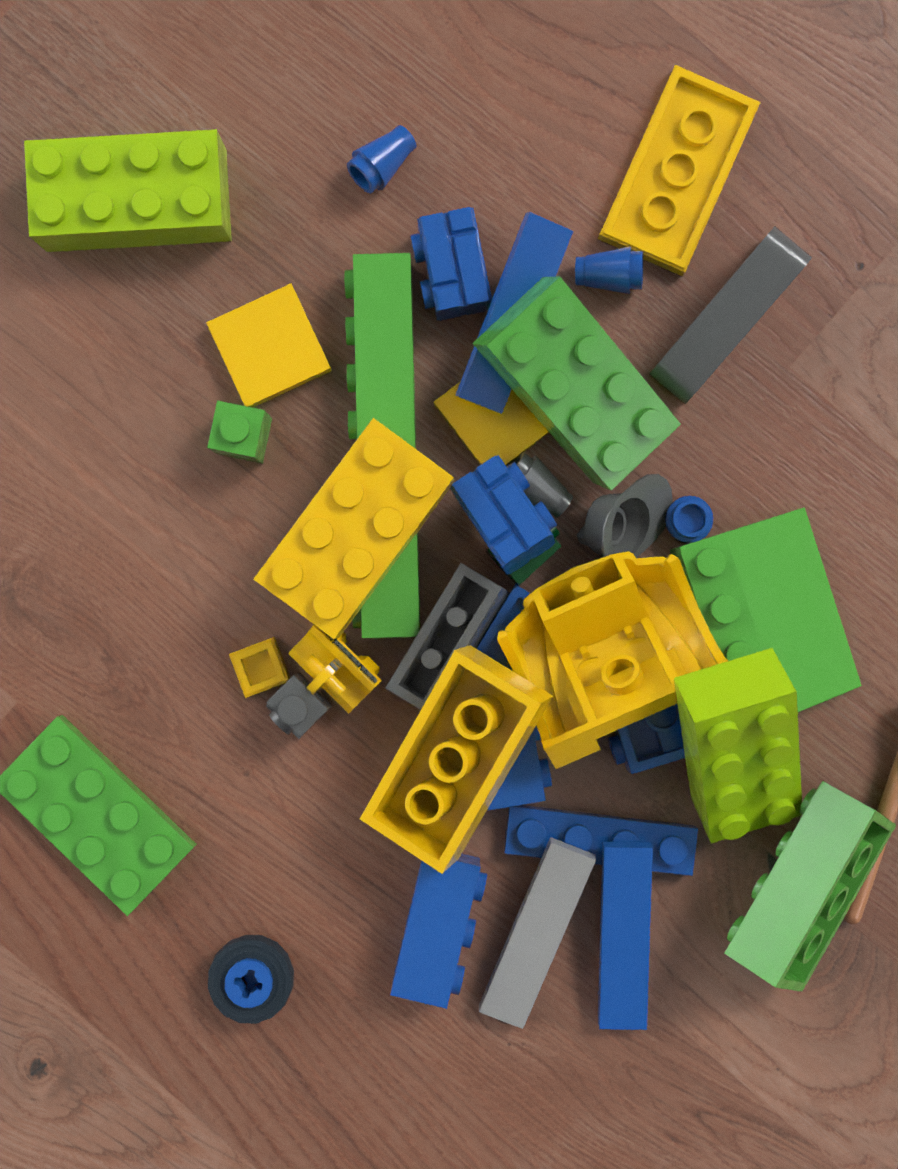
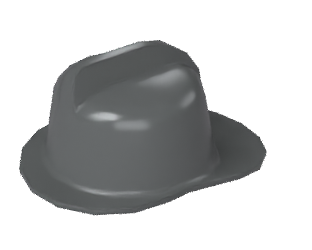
(628, 518)

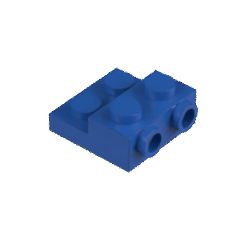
(649, 741)

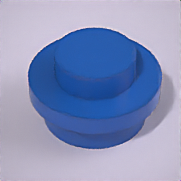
(689, 519)

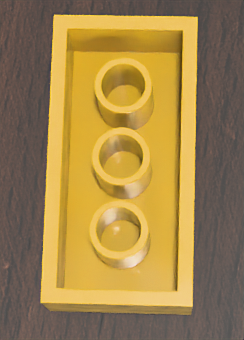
(354, 529)
(455, 757)

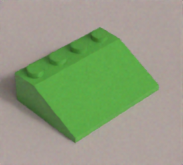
(771, 591)

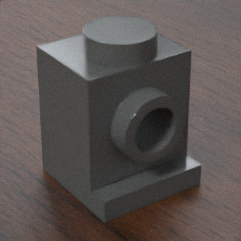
(295, 707)

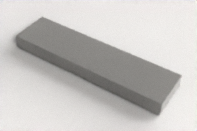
(537, 932)

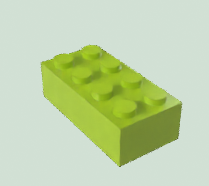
(127, 190)
(741, 744)

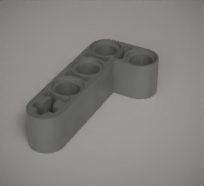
(730, 315)

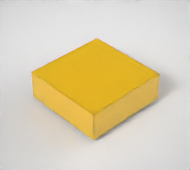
(259, 667)

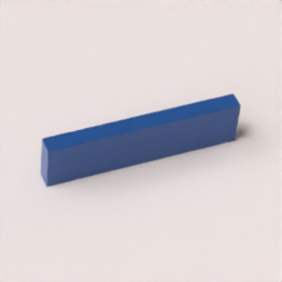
(534, 255)
(625, 935)

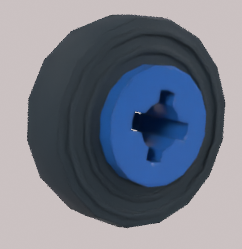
(259, 962)

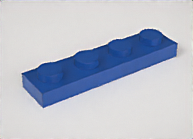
(532, 827)

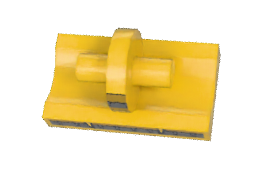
(335, 668)

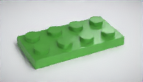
(94, 814)

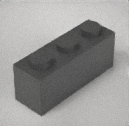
(455, 622)

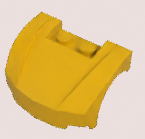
(607, 647)

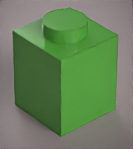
(239, 432)

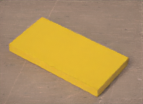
(679, 170)

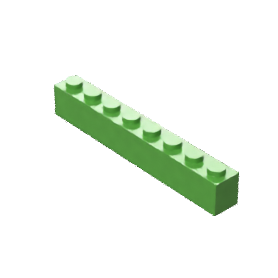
(385, 392)

